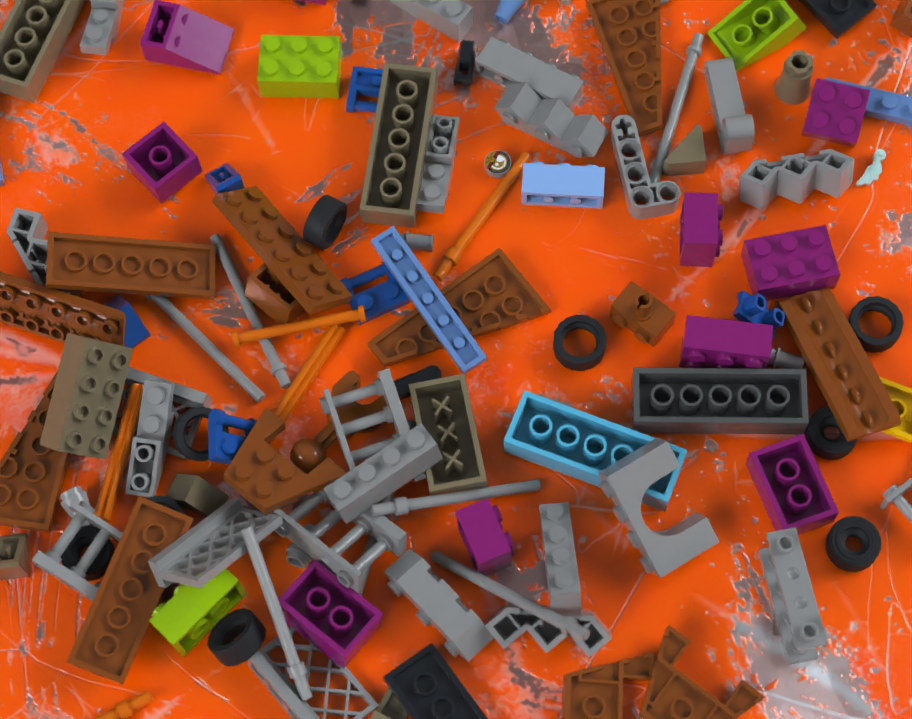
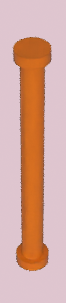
(298, 326)

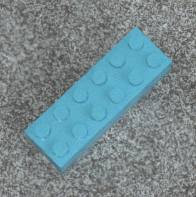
(580, 444)

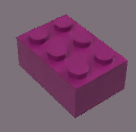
(790, 263)
(725, 344)
(791, 486)
(329, 614)

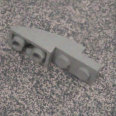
(101, 26)
(438, 164)
(152, 439)

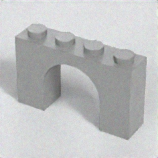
(626, 485)

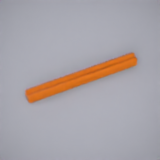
(308, 372)
(119, 453)

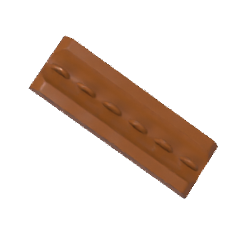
(56, 312)
(839, 363)

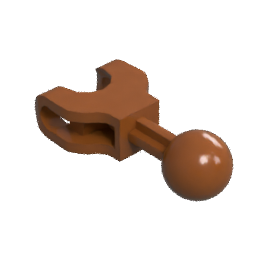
(309, 452)

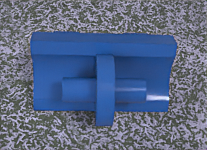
(754, 310)

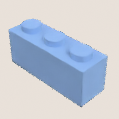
(563, 185)

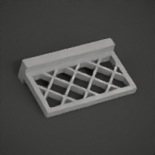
(182, 395)
(213, 543)
(288, 695)

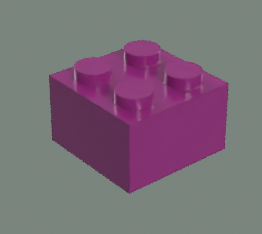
(835, 112)
(162, 162)
(700, 229)
(483, 537)

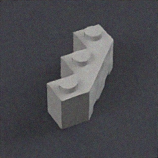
(550, 121)
(796, 177)
(27, 233)
(438, 605)
(513, 621)

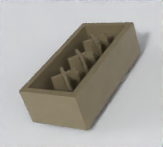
(86, 396)
(448, 417)

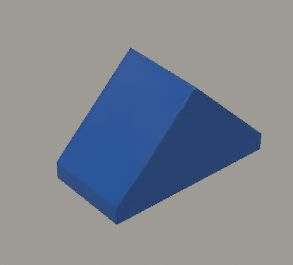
(224, 179)
(134, 329)

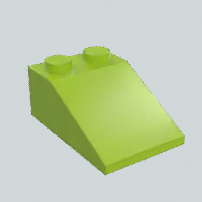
(756, 30)

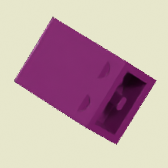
(185, 38)

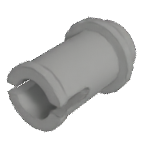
(418, 241)
(785, 360)

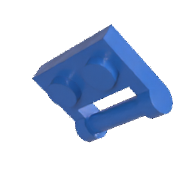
(366, 83)
(378, 299)
(221, 444)

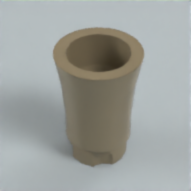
(794, 81)

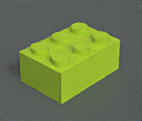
(299, 66)
(196, 610)

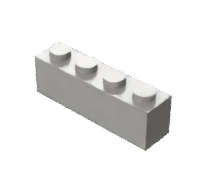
(447, 16)
(508, 65)
(383, 473)
(560, 559)

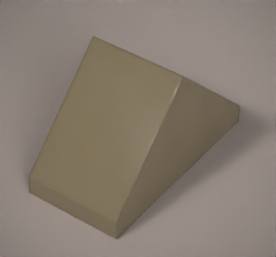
(688, 156)
(196, 494)
(14, 556)

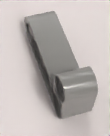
(732, 123)
(636, 167)

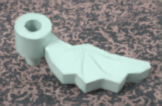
(874, 170)

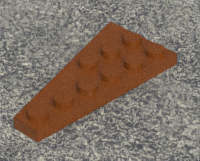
(633, 51)
(484, 299)
(32, 475)

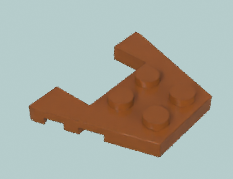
(267, 476)
(599, 689)
(678, 697)

